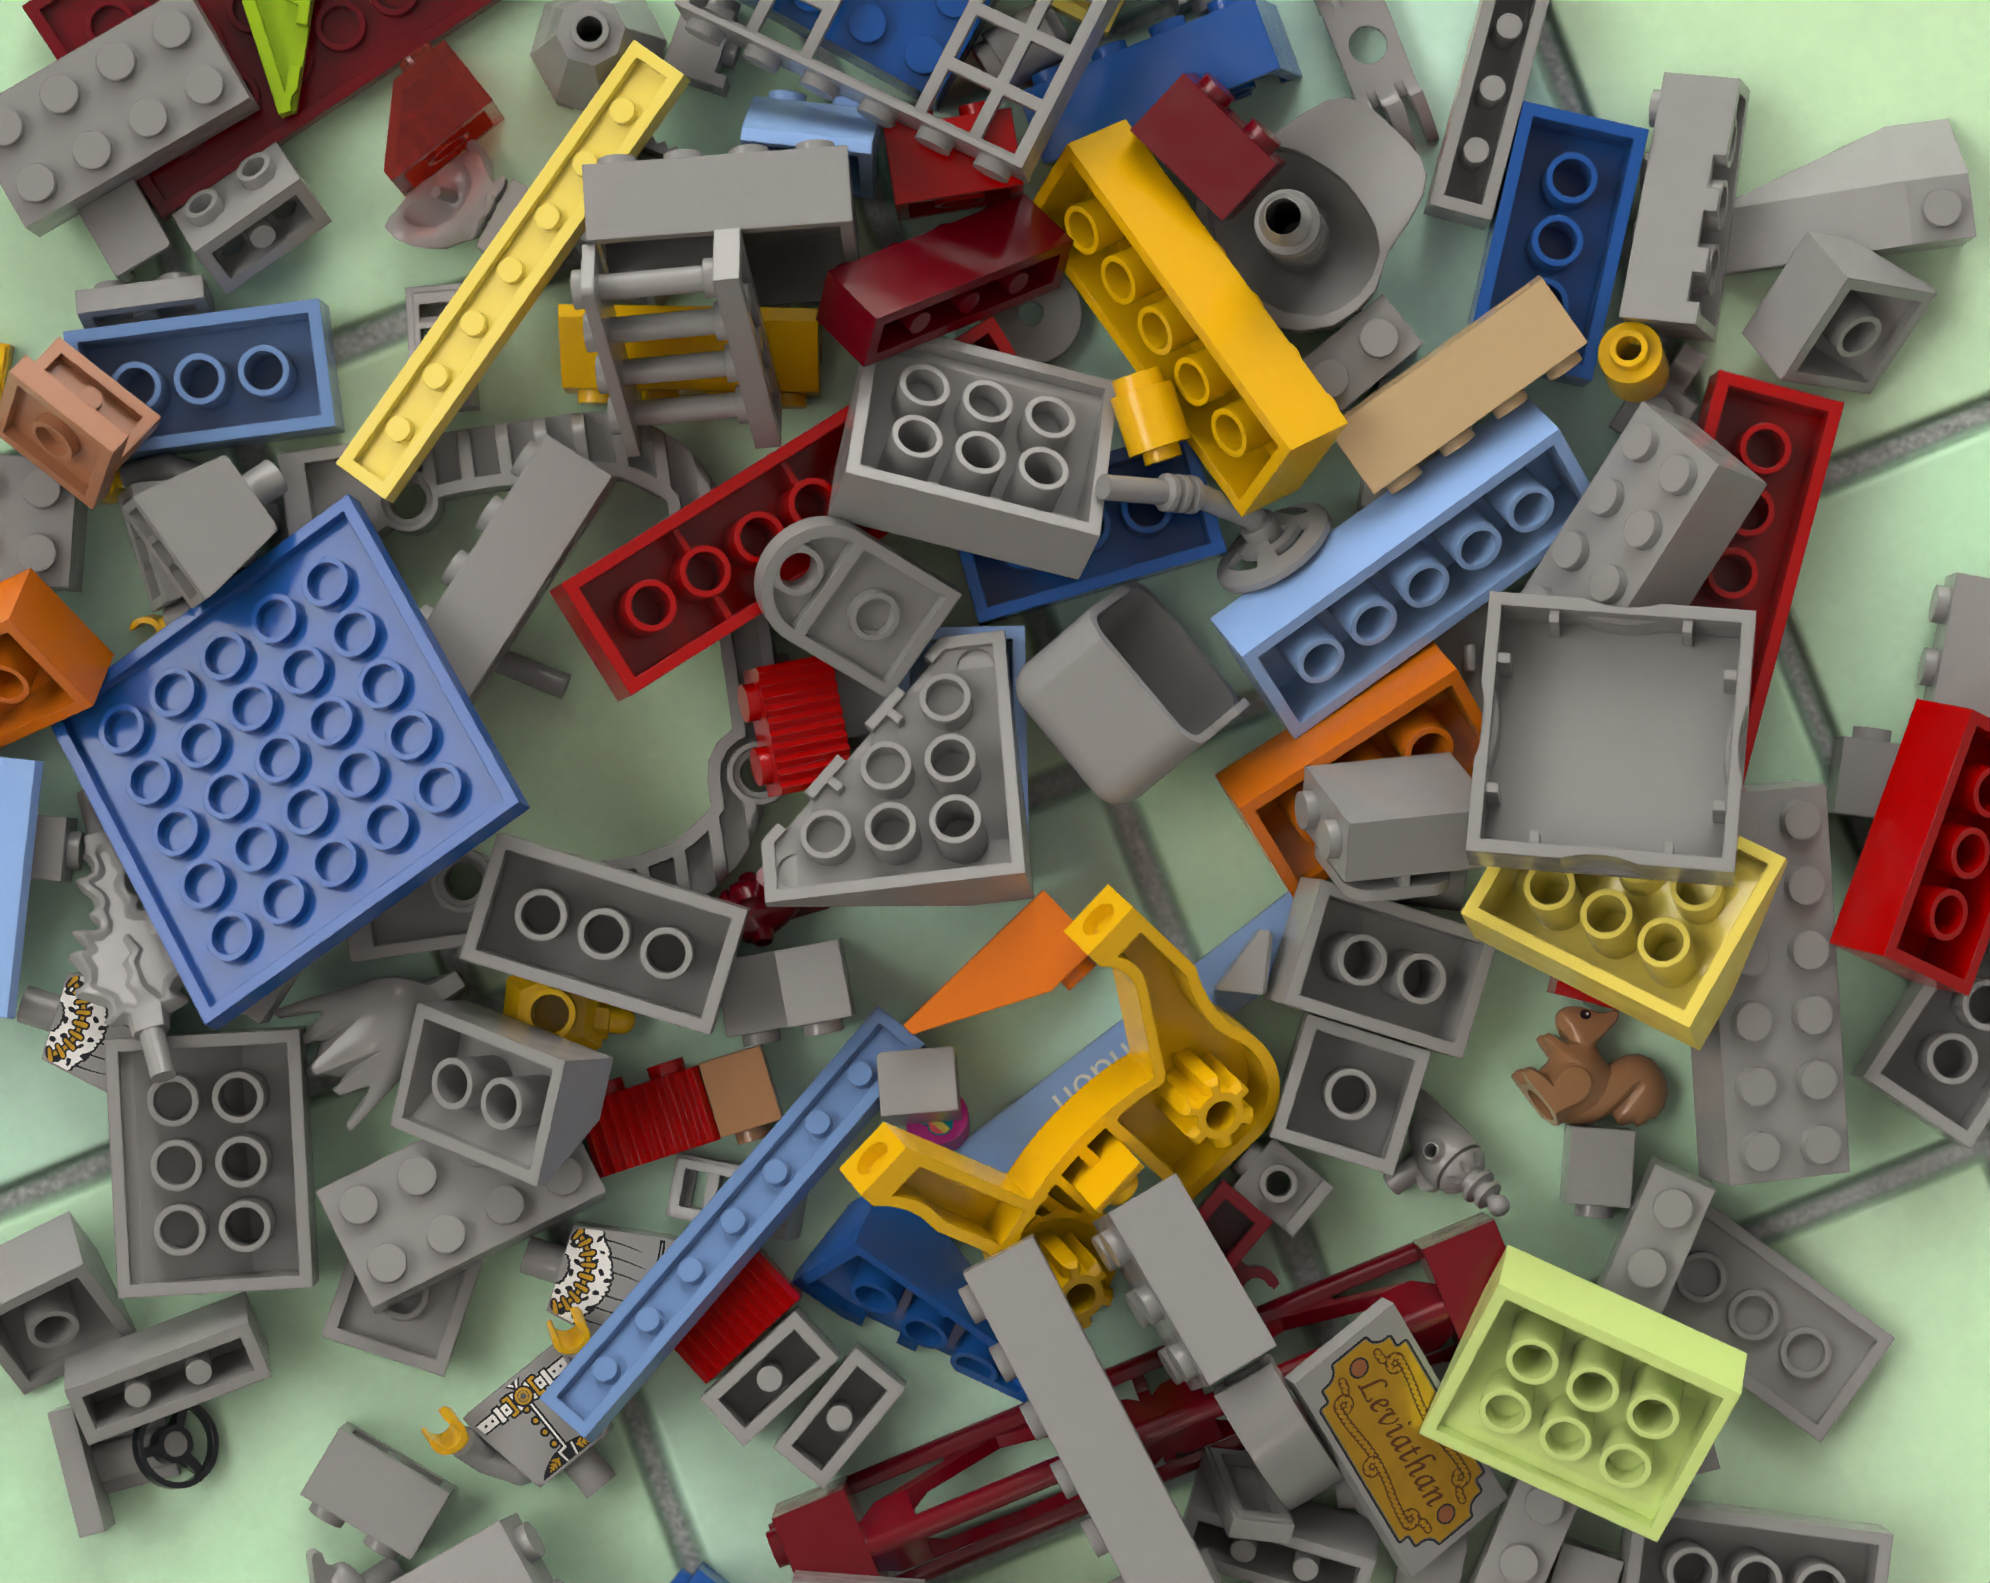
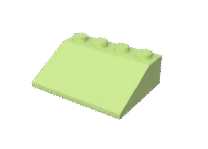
(1585, 1393)

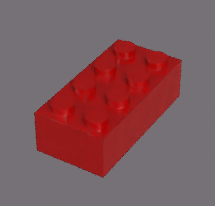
(1926, 862)

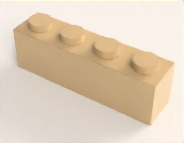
(1460, 384)

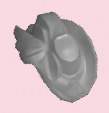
(450, 204)

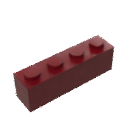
(943, 279)

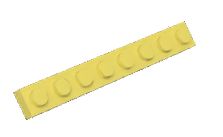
(508, 276)

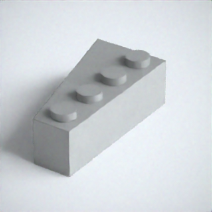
(1686, 206)

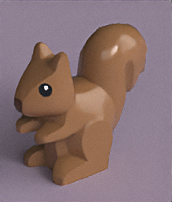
(1580, 1085)

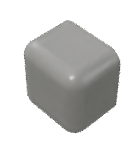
(1126, 694)

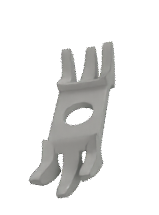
(1384, 80)

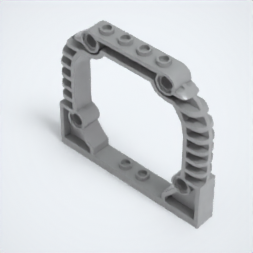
(481, 463)

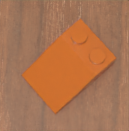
(47, 658)
(1016, 964)

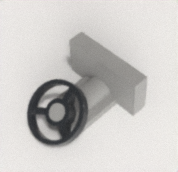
(126, 1461)

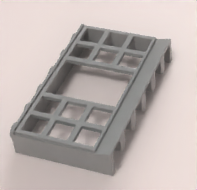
(886, 109)

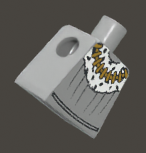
(74, 1029)
(594, 1268)

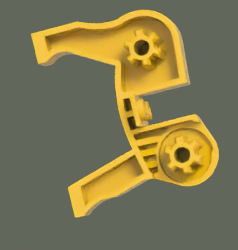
(1179, 1101)

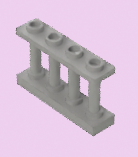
(733, 318)

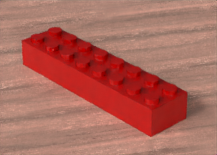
(696, 569)

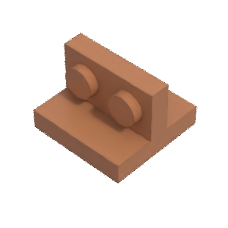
(72, 420)

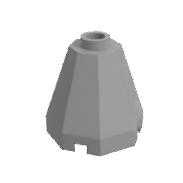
(578, 67)

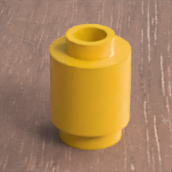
(1633, 361)
(1149, 415)

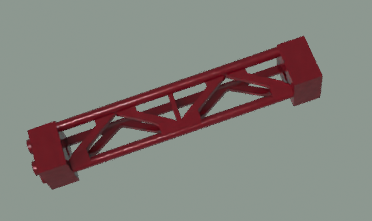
(832, 1535)

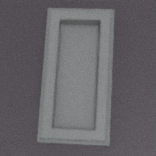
(1244, 1497)

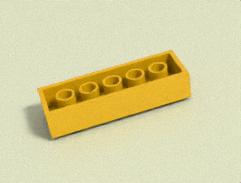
(1184, 307)

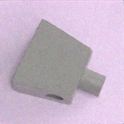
(206, 522)

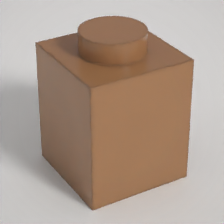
(742, 1094)

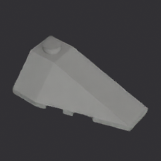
(1886, 191)

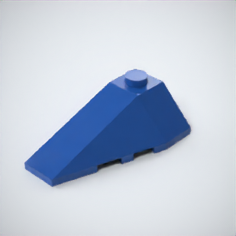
(907, 1278)

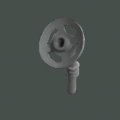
(1264, 533)

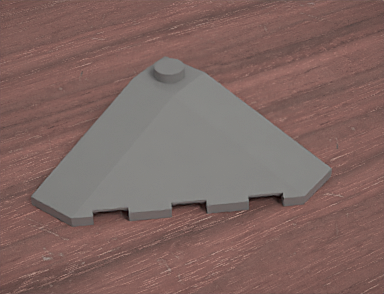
(923, 803)

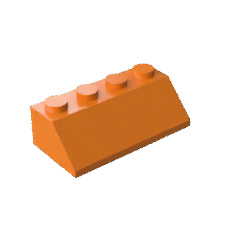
(1405, 713)

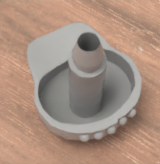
(1326, 218)

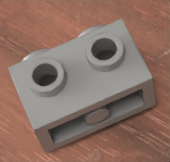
(250, 217)

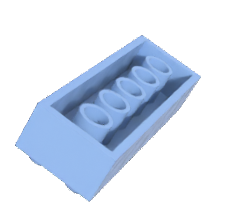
(1406, 568)

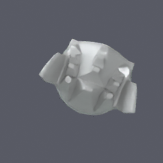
(368, 1032)

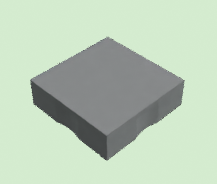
(1611, 739)

